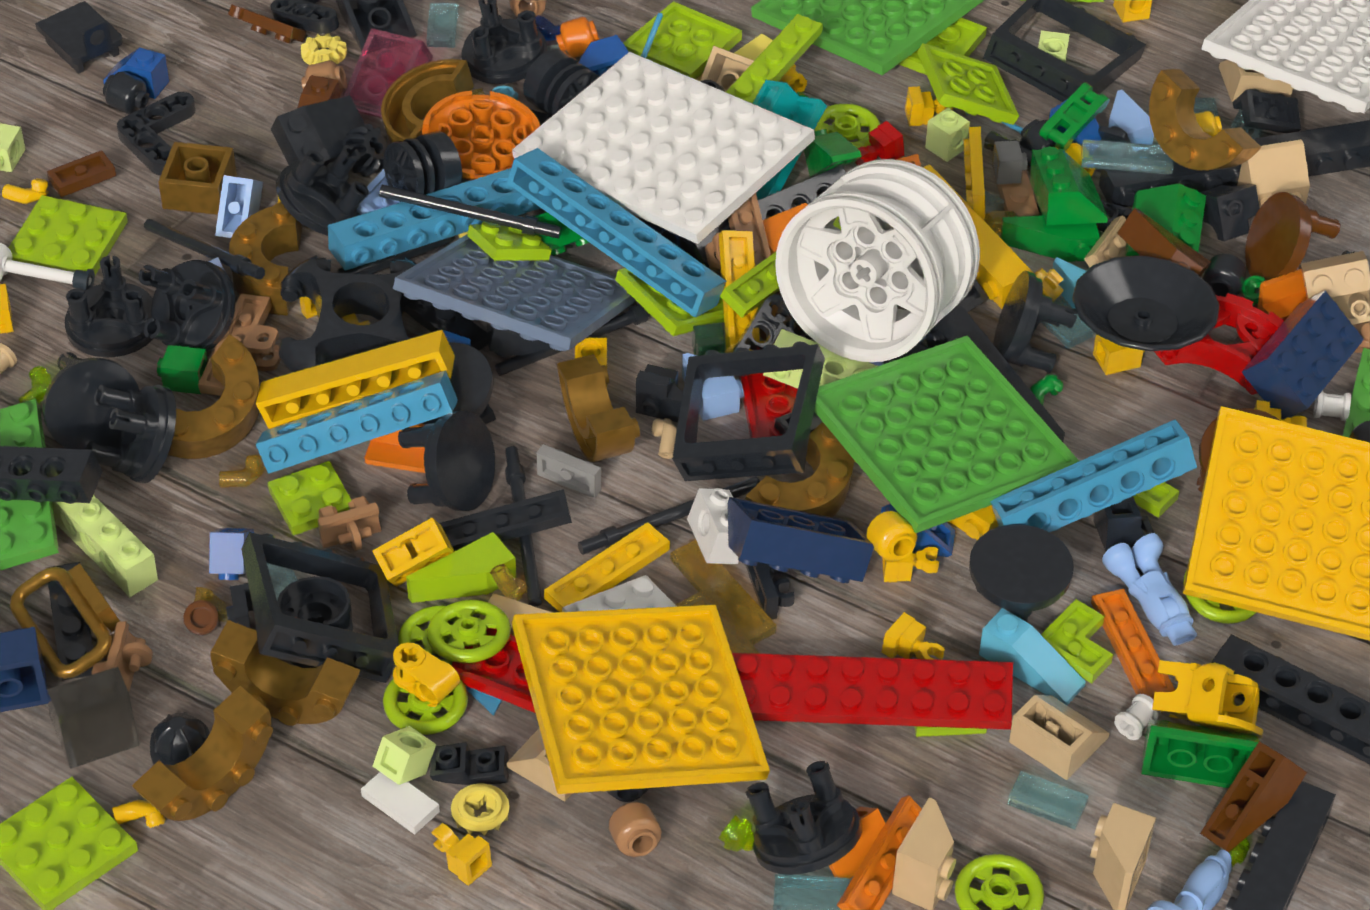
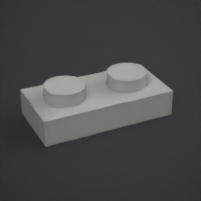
(569, 470)

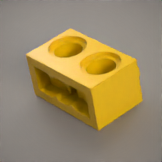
(413, 551)

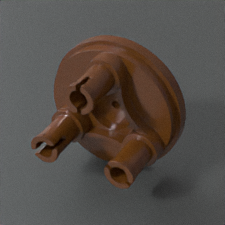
(1282, 235)

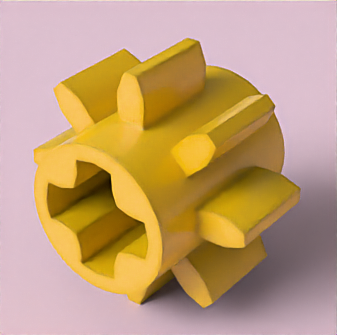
(1050, 283)

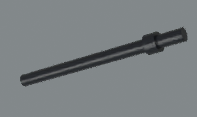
(528, 225)
(237, 263)
(635, 315)
(515, 478)
(612, 534)

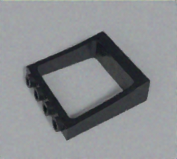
(1047, 71)
(753, 455)
(311, 641)

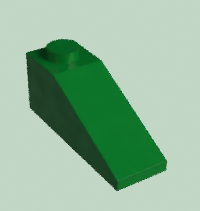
(829, 152)
(1066, 242)

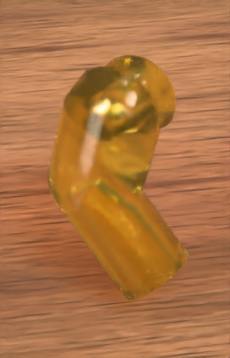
(245, 476)
(509, 586)

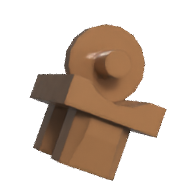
(350, 525)
(126, 653)

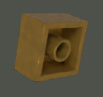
(195, 177)

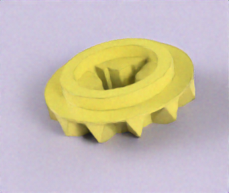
(311, 54)
(474, 797)

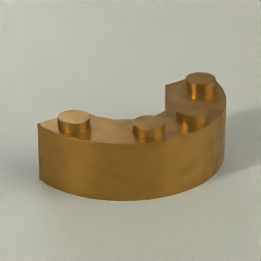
(418, 91)
(1180, 134)
(261, 240)
(228, 419)
(594, 422)
(821, 492)
(287, 691)
(217, 767)

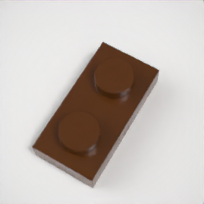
(81, 173)

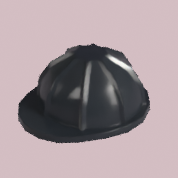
(177, 738)

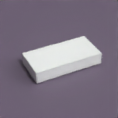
(400, 802)

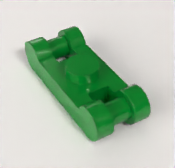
(1074, 116)

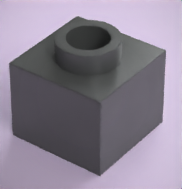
(1008, 162)

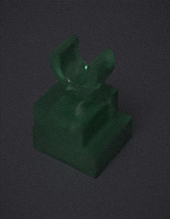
(708, 338)

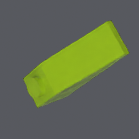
(461, 572)

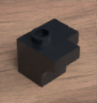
(1229, 209)
(658, 393)
(1121, 524)

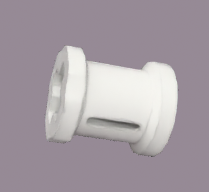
(1332, 405)
(1136, 717)

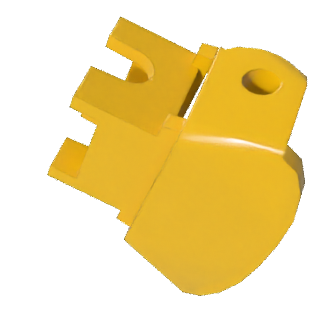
(1208, 695)

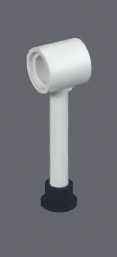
(78, 279)

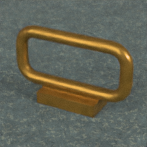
(88, 602)

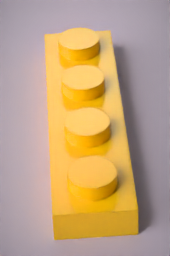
(974, 171)
(736, 260)
(608, 567)

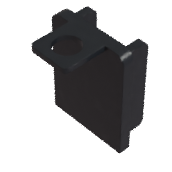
(80, 35)

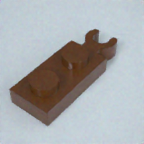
(262, 24)

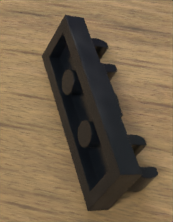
(767, 592)

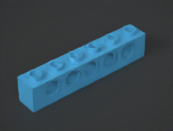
(357, 422)
(1099, 480)

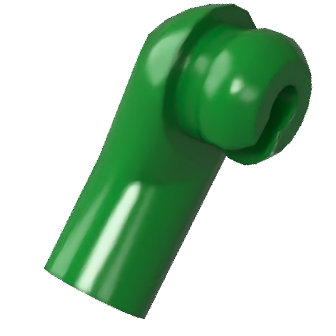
(1048, 383)

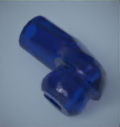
(547, 28)

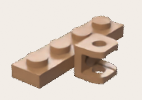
(745, 218)
(249, 329)

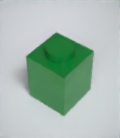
(182, 368)

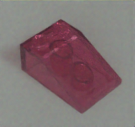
(380, 65)

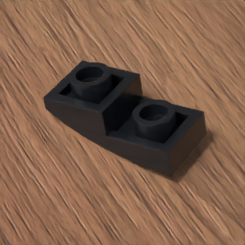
(464, 766)

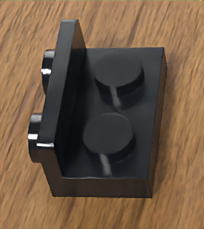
(1269, 111)

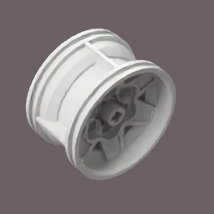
(852, 293)

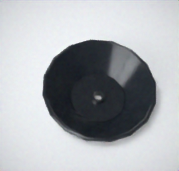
(1146, 303)

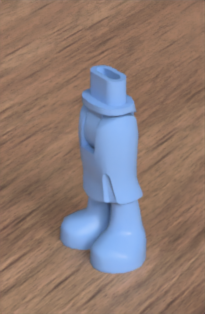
(1153, 590)
(1203, 886)

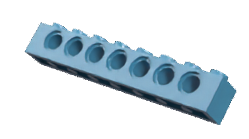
(412, 226)
(616, 232)

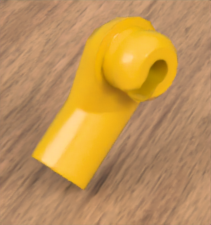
(26, 195)
(136, 810)

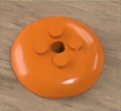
(482, 129)

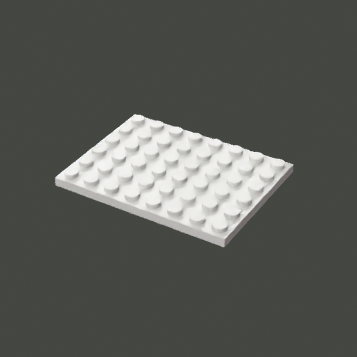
(1304, 44)
(668, 145)

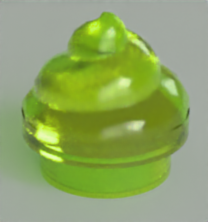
(738, 835)

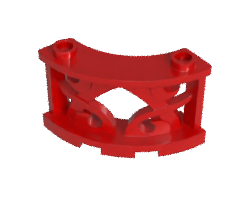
(1252, 327)

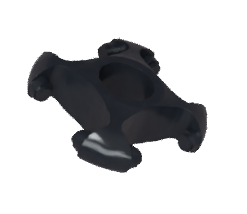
(339, 296)

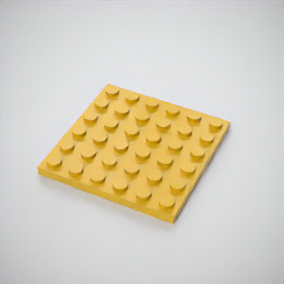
(1285, 524)
(638, 698)

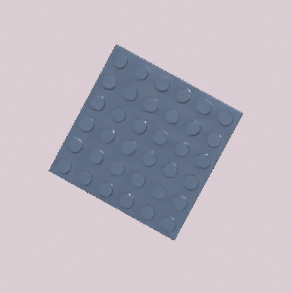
(535, 298)

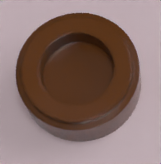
(201, 617)

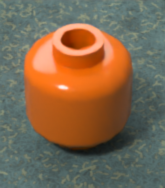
(576, 36)

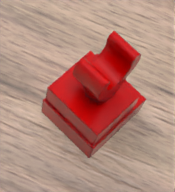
(885, 143)

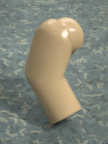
(667, 431)

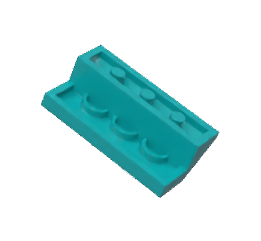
(784, 101)

